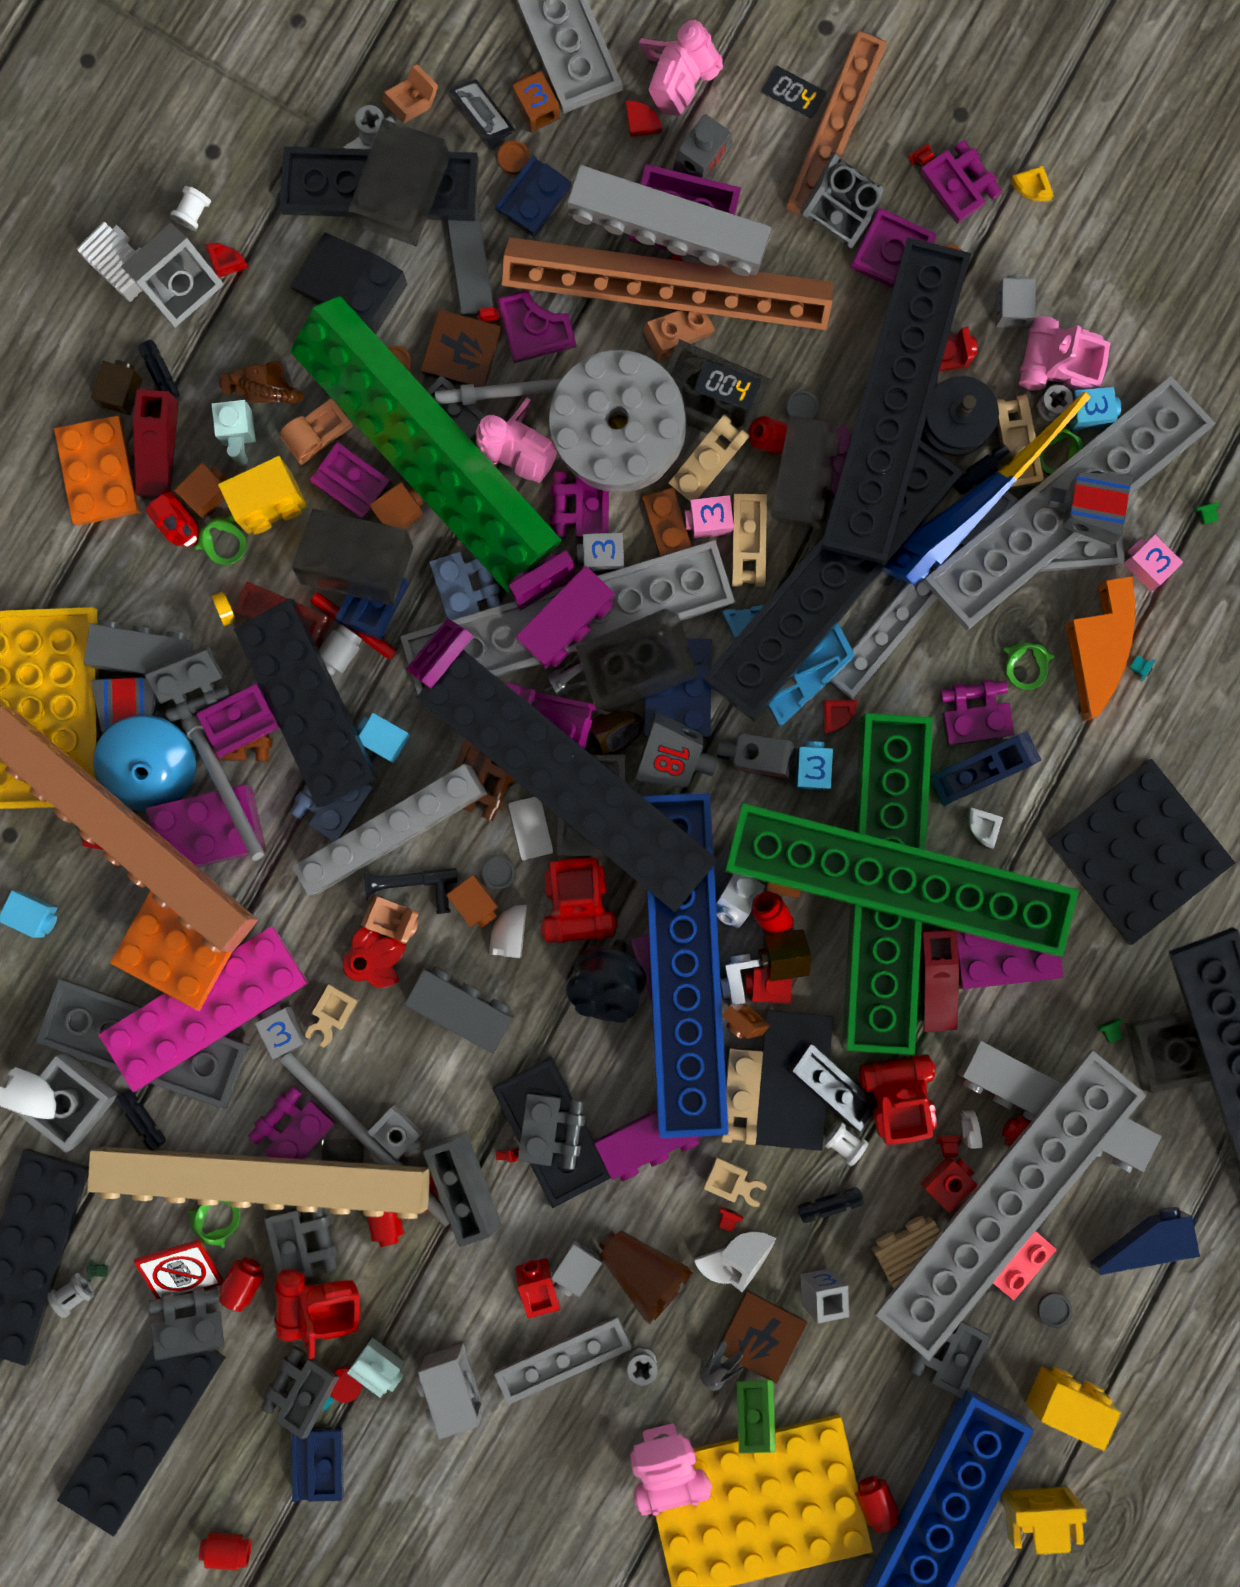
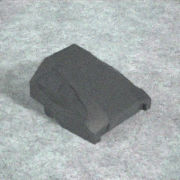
(842, 201)

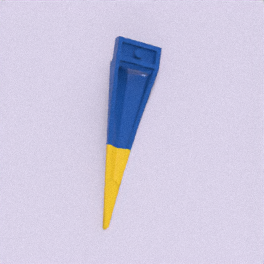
(943, 533)

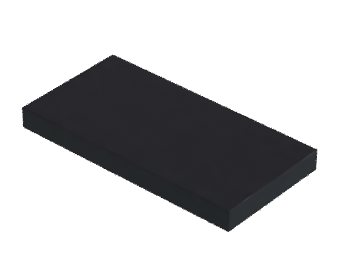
(787, 1110)
(557, 1182)

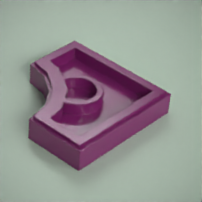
(533, 330)

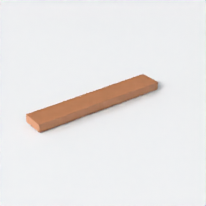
(840, 113)

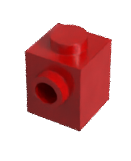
(950, 1183)

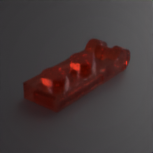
(257, 600)

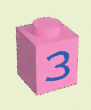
(709, 517)
(1152, 561)

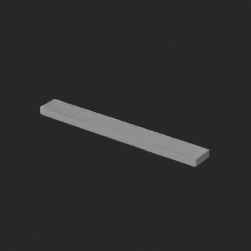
(900, 618)

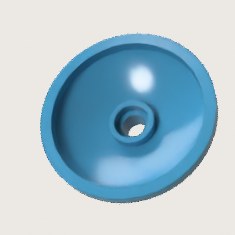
(148, 744)

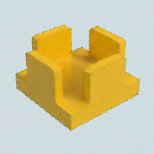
(1047, 1513)

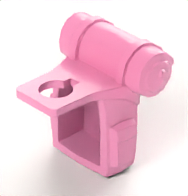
(681, 66)
(1063, 356)
(516, 444)
(667, 1472)

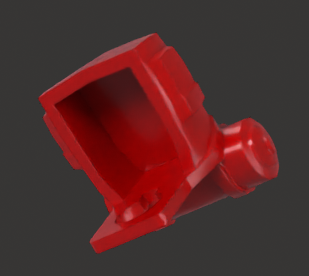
(576, 902)
(901, 1097)
(314, 1310)

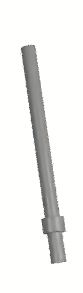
(469, 394)
(196, 732)

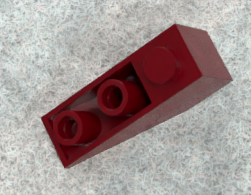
(154, 441)
(939, 980)

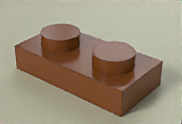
(666, 522)
(744, 1021)

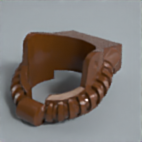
(261, 384)

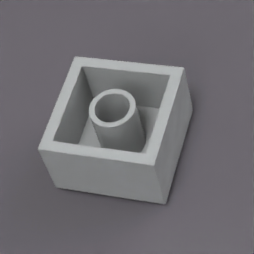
(172, 274)
(79, 1102)
(449, 1391)

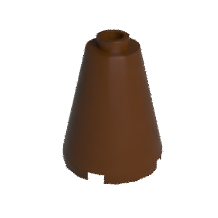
(643, 1273)

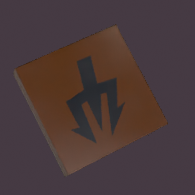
(461, 349)
(763, 1334)

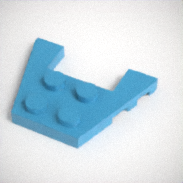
(813, 675)

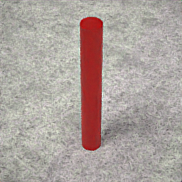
(331, 610)

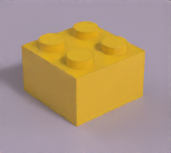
(263, 496)
(1073, 1407)

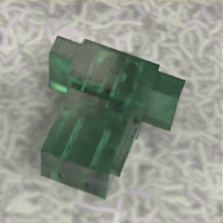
(96, 1270)

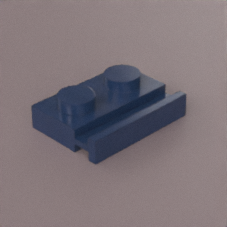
(533, 196)
(367, 615)
(318, 1466)

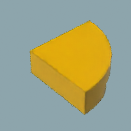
(1033, 184)

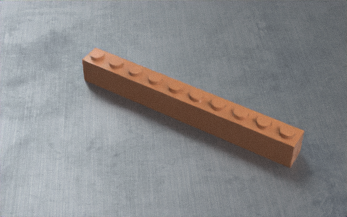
(666, 283)
(122, 834)

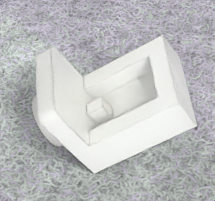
(737, 900)
(732, 984)

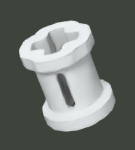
(190, 208)
(846, 1144)

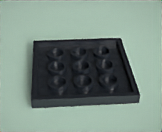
(1140, 851)

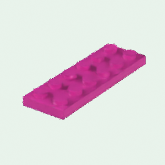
(172, 1032)

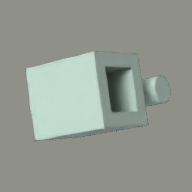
(234, 428)
(377, 1368)

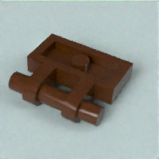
(483, 766)

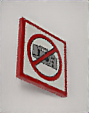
(179, 1269)

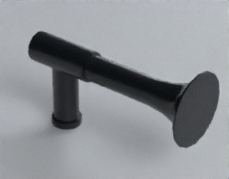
(439, 878)

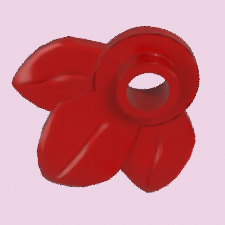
(379, 956)

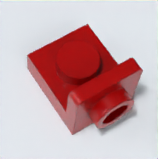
(959, 351)
(763, 990)
(536, 1288)

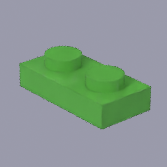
(756, 1417)

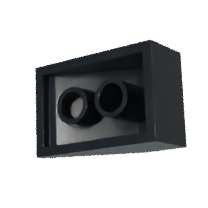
(355, 274)

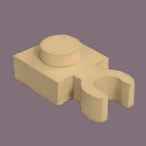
(333, 1010)
(729, 1180)

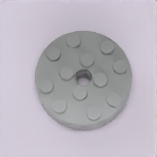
(596, 394)

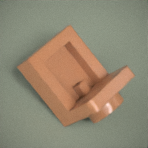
(412, 95)
(390, 919)

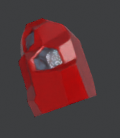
(173, 520)

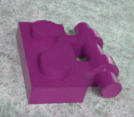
(954, 187)
(591, 507)
(976, 723)
(300, 1135)

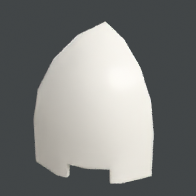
(509, 932)
(28, 1095)
(746, 1256)

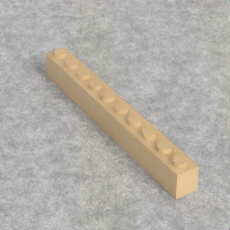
(259, 1180)

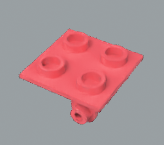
(1024, 1266)

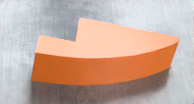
(1102, 645)

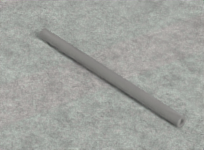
(353, 1125)

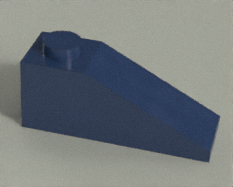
(985, 768)
(1152, 1242)

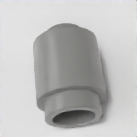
(339, 649)

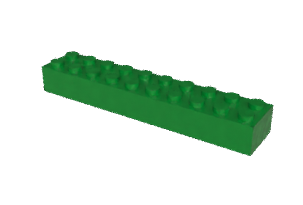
(422, 442)
(901, 880)
(883, 946)

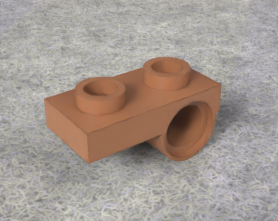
(666, 331)
(316, 431)

